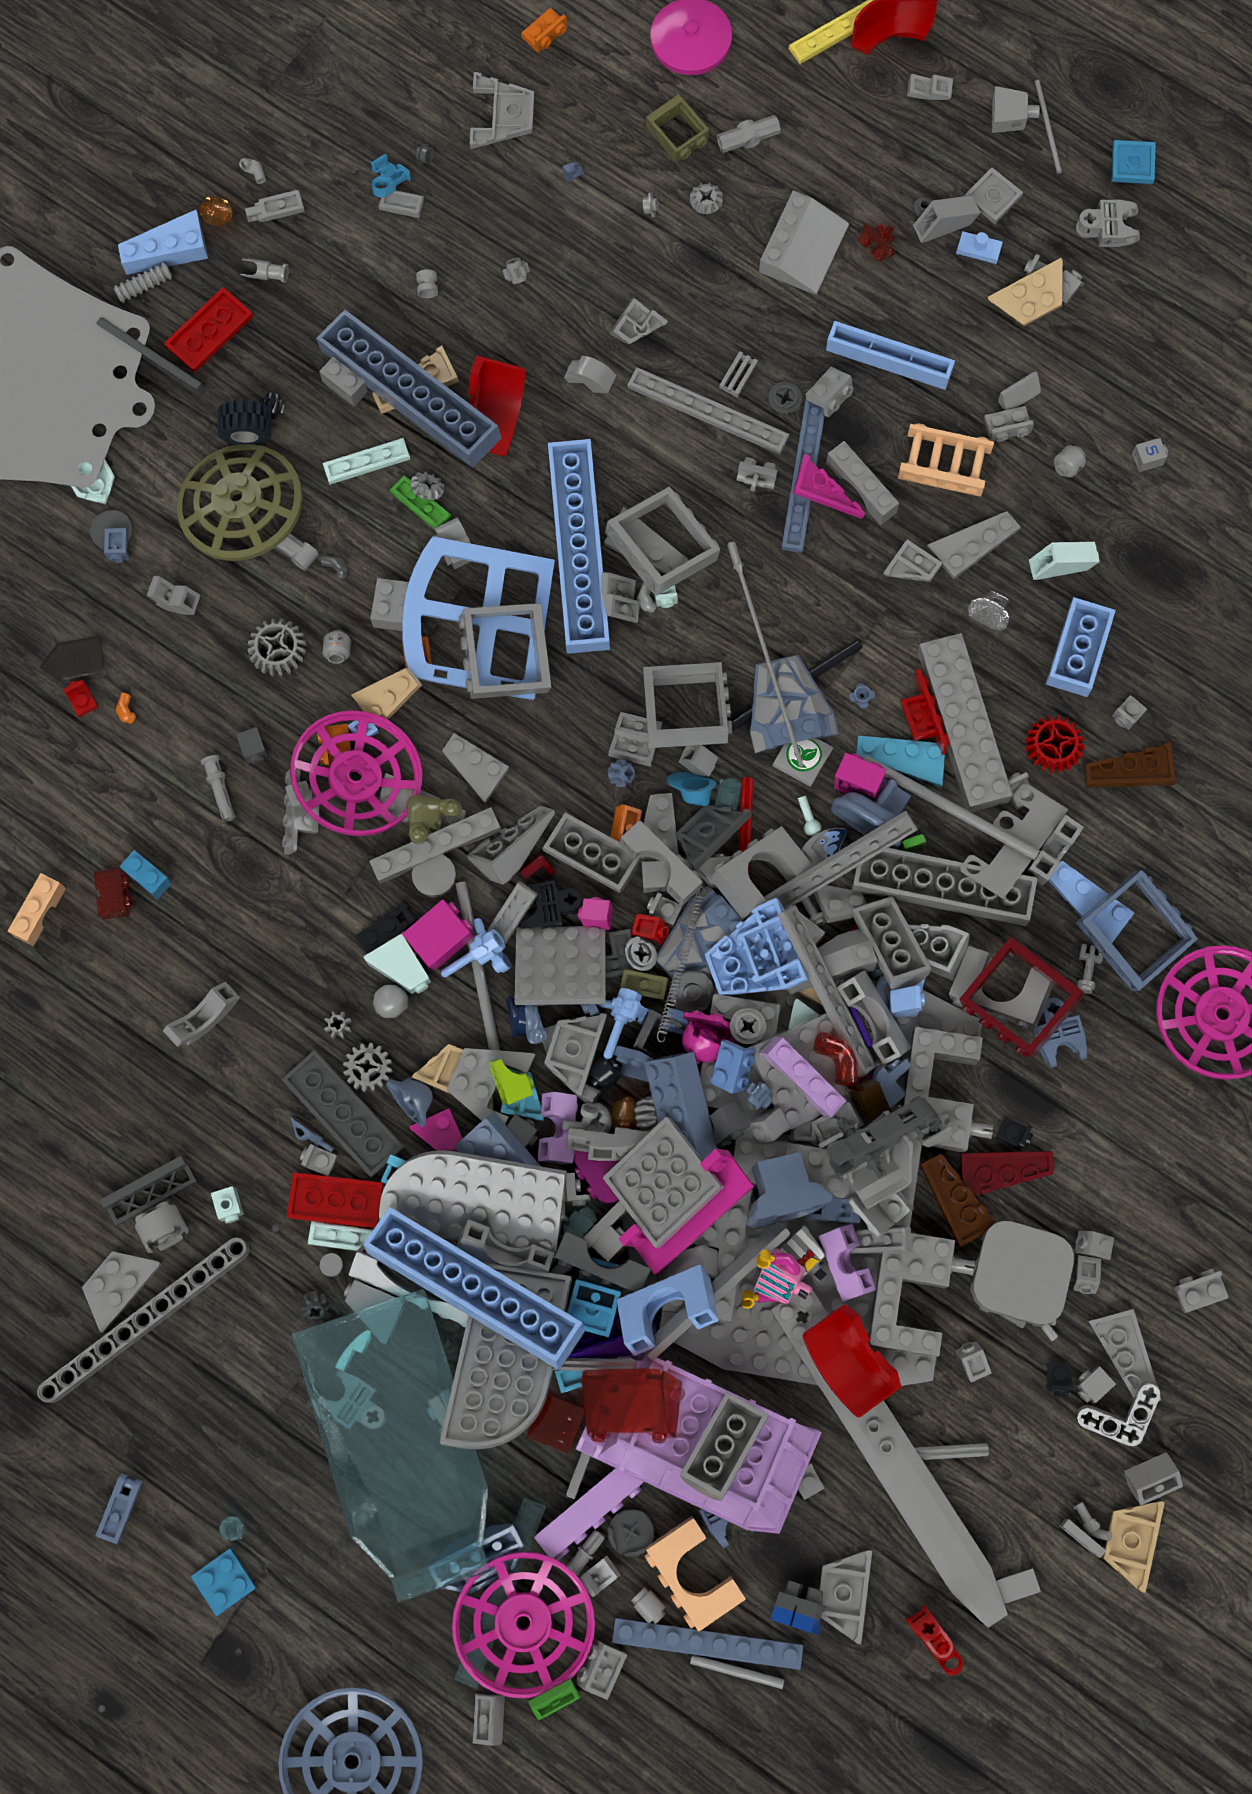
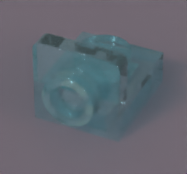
(728, 793)

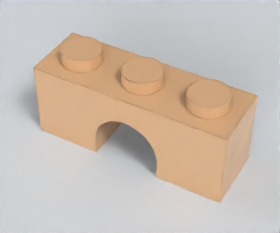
(28, 922)

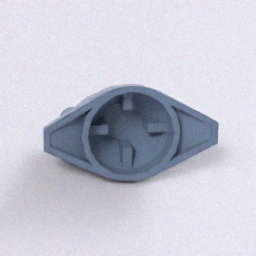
(412, 1097)

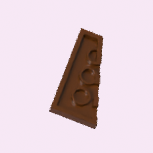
(1141, 768)
(959, 1206)

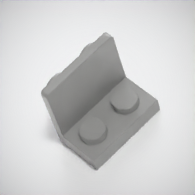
(884, 1214)

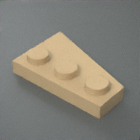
(388, 694)

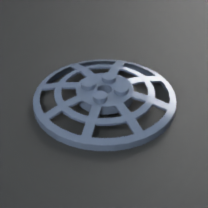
(350, 1743)

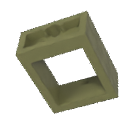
(668, 112)

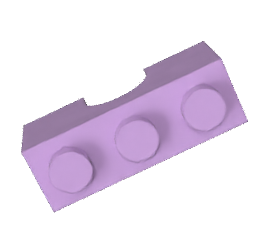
(558, 1108)
(837, 1248)

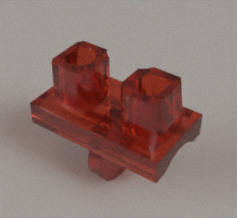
(870, 236)

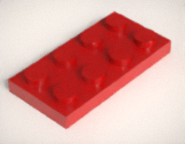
(208, 330)
(335, 1200)

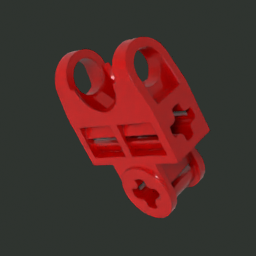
(935, 1639)

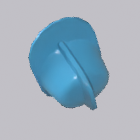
(693, 787)

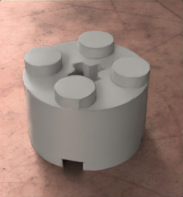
(160, 1227)

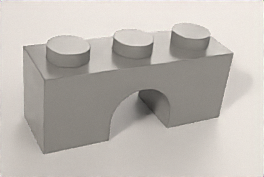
(1054, 849)

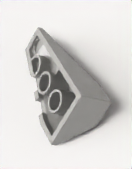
(507, 852)
(844, 958)

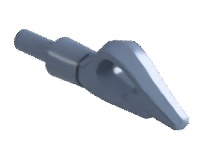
(308, 1134)

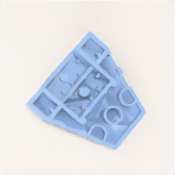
(756, 955)

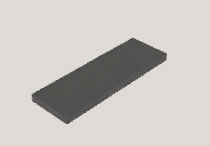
(343, 1113)

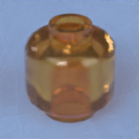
(215, 211)
(623, 1113)

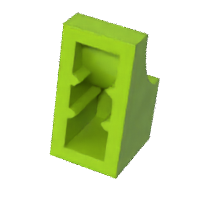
(510, 1086)

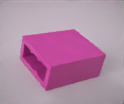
(439, 934)

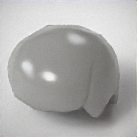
(390, 1001)
(603, 1121)

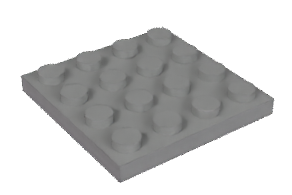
(560, 965)
(785, 1092)
(662, 1182)

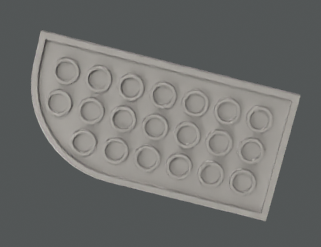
(450, 1187)
(496, 1382)

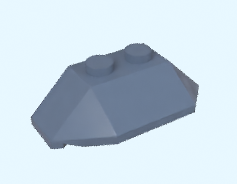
(497, 1542)

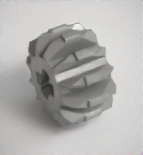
(646, 1114)

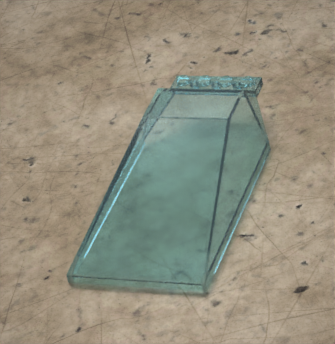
(381, 1411)

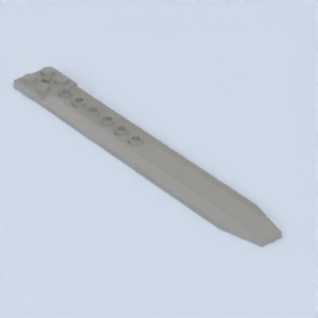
(906, 1482)

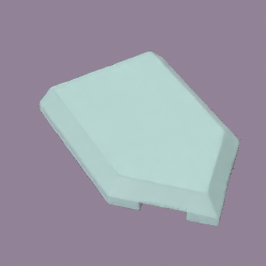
(101, 488)

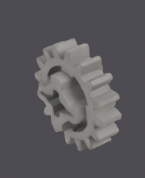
(366, 1078)

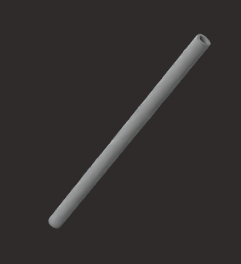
(958, 811)
(479, 973)

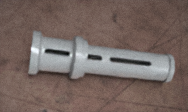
(216, 779)

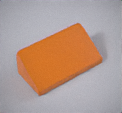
(624, 819)

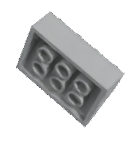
(803, 243)

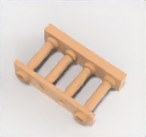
(947, 480)

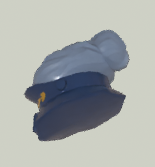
(525, 1020)

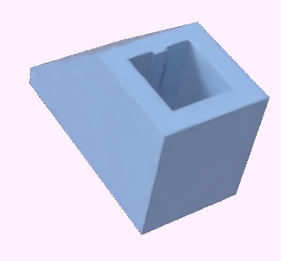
(906, 1001)

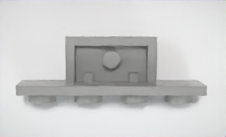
(296, 820)

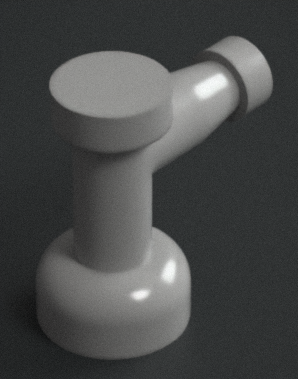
(588, 1112)

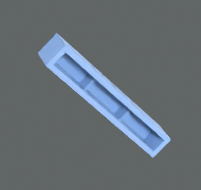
(890, 355)

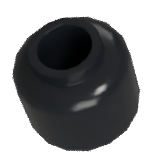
(605, 1072)

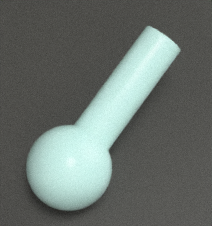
(811, 826)

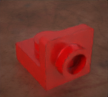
(80, 698)
(650, 928)

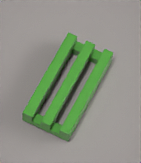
(554, 1699)

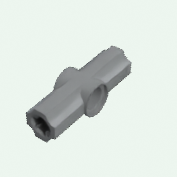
(748, 134)

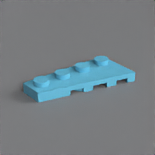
(906, 757)

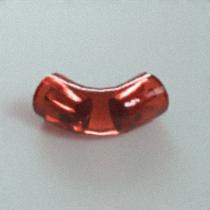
(842, 1056)

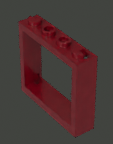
(1045, 970)

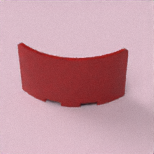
(891, 18)
(498, 394)
(848, 1363)

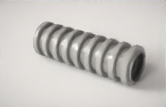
(143, 282)

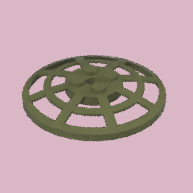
(242, 509)

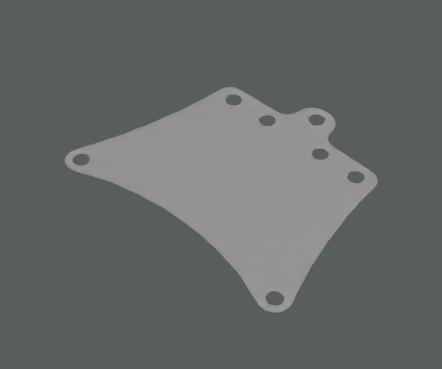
(61, 376)

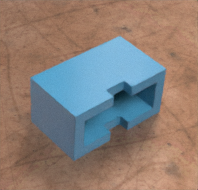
(145, 874)

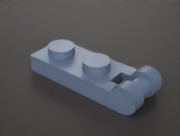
(119, 1509)

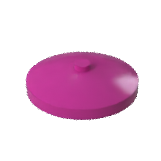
(691, 36)

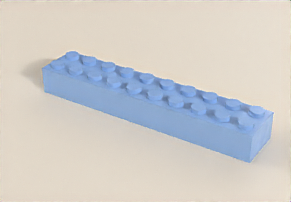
(578, 546)
(474, 1288)

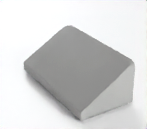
(1020, 392)
(488, 1719)

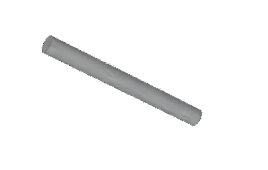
(737, 1671)

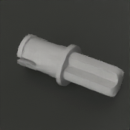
(585, 1552)

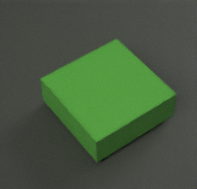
(913, 843)

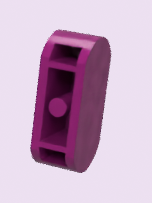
(593, 1173)

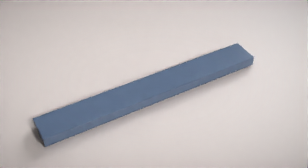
(798, 506)

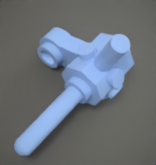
(484, 948)
(624, 1009)

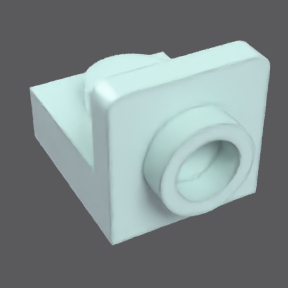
(667, 598)

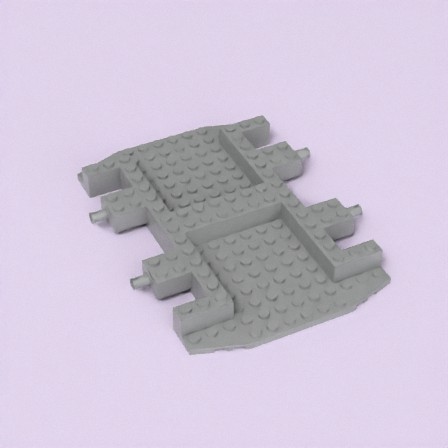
(752, 1337)

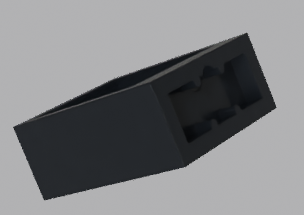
(645, 1028)

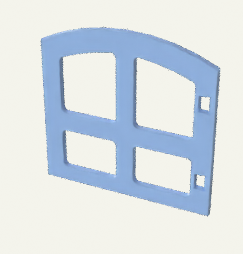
(417, 606)

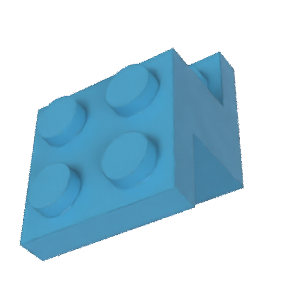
(595, 1302)

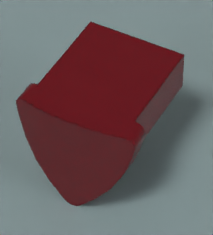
(534, 864)

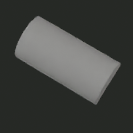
(591, 853)
(892, 943)
(723, 1447)

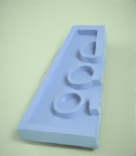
(1085, 895)

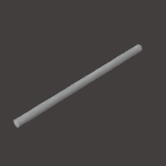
(1048, 126)

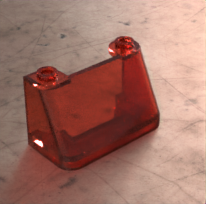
(631, 1402)

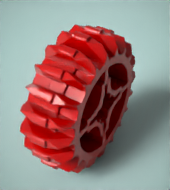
(1071, 739)

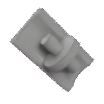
(757, 475)

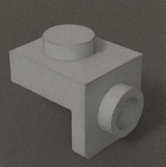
(1071, 284)
(1094, 1244)
(599, 1576)

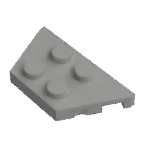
(574, 1050)
(116, 1285)
(845, 1593)

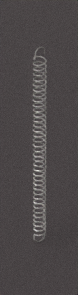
(682, 970)

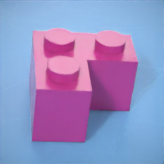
(859, 776)

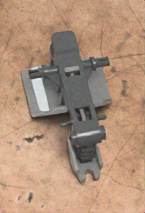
(880, 1155)

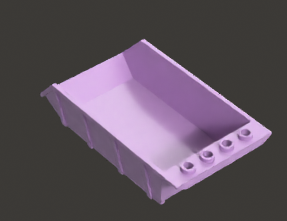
(764, 1482)

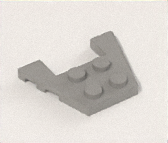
(511, 111)
(473, 1080)

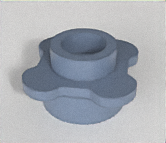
(862, 689)

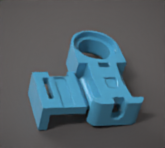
(389, 176)

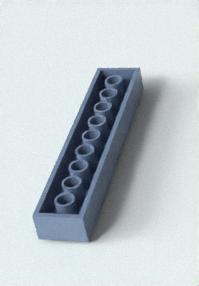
(410, 388)

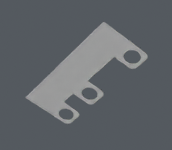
(1033, 830)

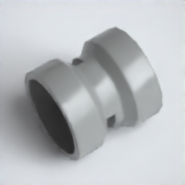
(427, 286)

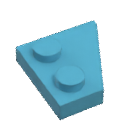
(527, 1107)

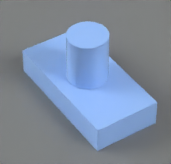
(979, 247)

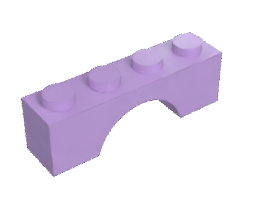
(799, 1071)

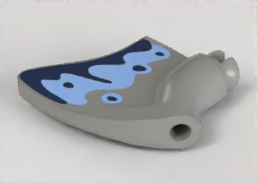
(824, 845)

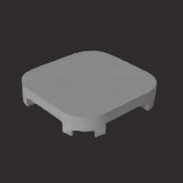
(1022, 1273)

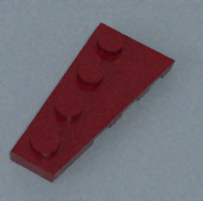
(1003, 1169)

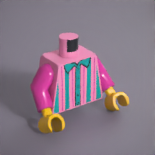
(778, 1279)

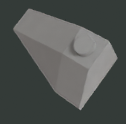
(942, 947)

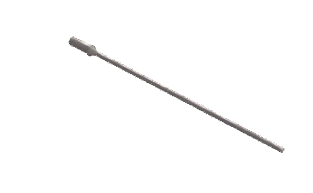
(738, 566)

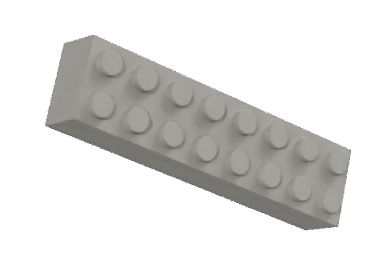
(966, 722)
(942, 886)

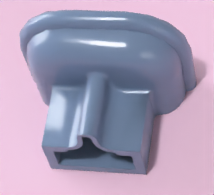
(867, 813)
(784, 1191)

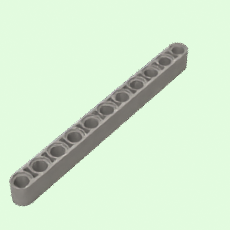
(151, 1308)

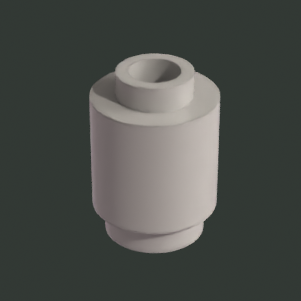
(648, 1606)

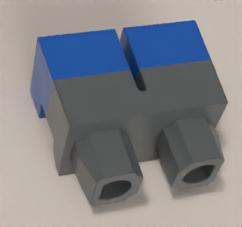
(799, 1612)

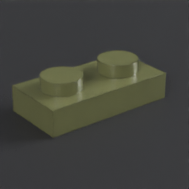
(644, 983)

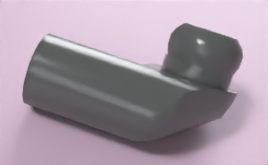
(338, 564)

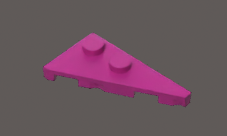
(817, 486)
(439, 1131)

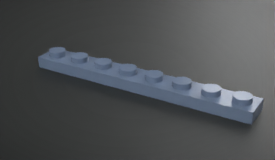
(707, 1643)

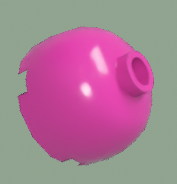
(702, 1041)

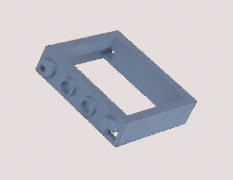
(1110, 953)

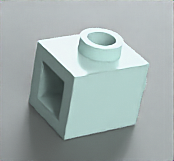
(227, 1204)

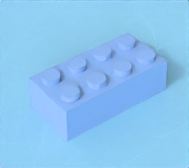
(1080, 647)

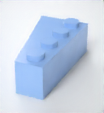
(170, 243)

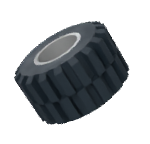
(244, 422)

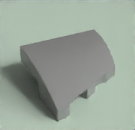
(636, 322)

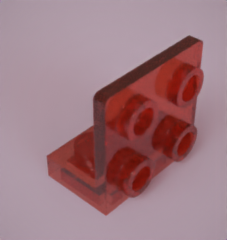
(557, 1424)

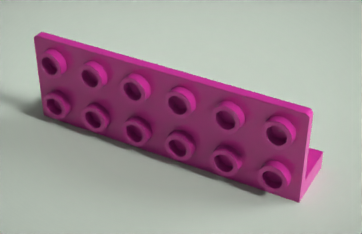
(735, 1185)

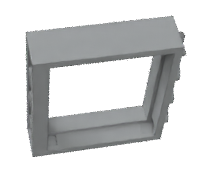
(639, 561)
(539, 643)
(686, 675)

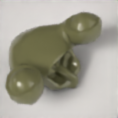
(426, 815)

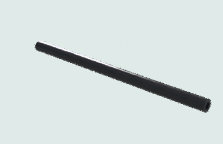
(815, 672)

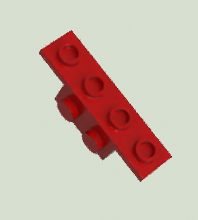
(922, 716)

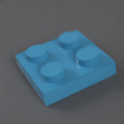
(1133, 162)
(223, 1582)

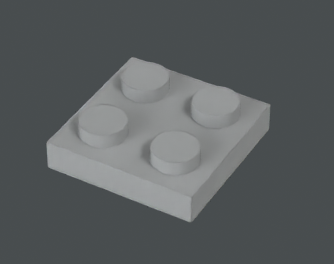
(994, 195)

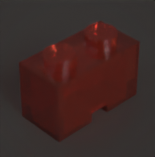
(113, 891)

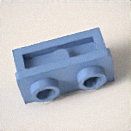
(733, 1067)

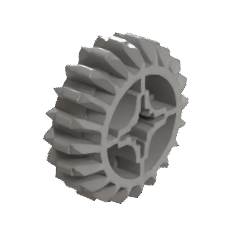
(283, 631)

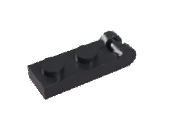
(386, 928)

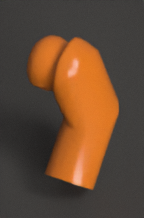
(122, 709)

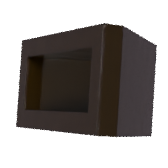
(869, 1098)

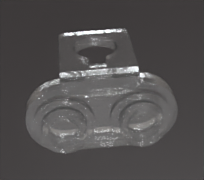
(990, 612)

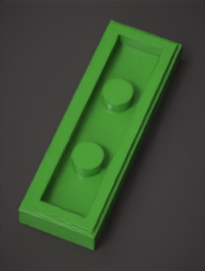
(427, 510)

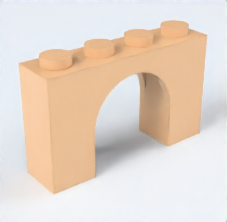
(700, 1607)

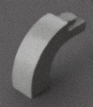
(203, 1017)

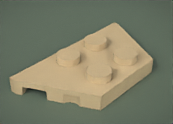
(1032, 295)
(441, 1068)
(1134, 1541)

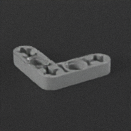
(1131, 1422)

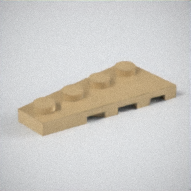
(436, 365)

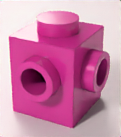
(596, 913)

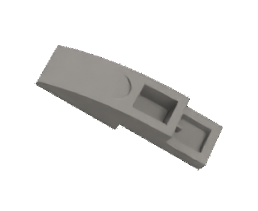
(604, 1145)

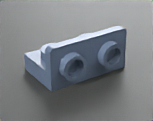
(632, 1062)

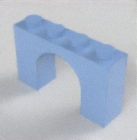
(640, 1307)

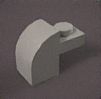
(592, 373)
(173, 598)

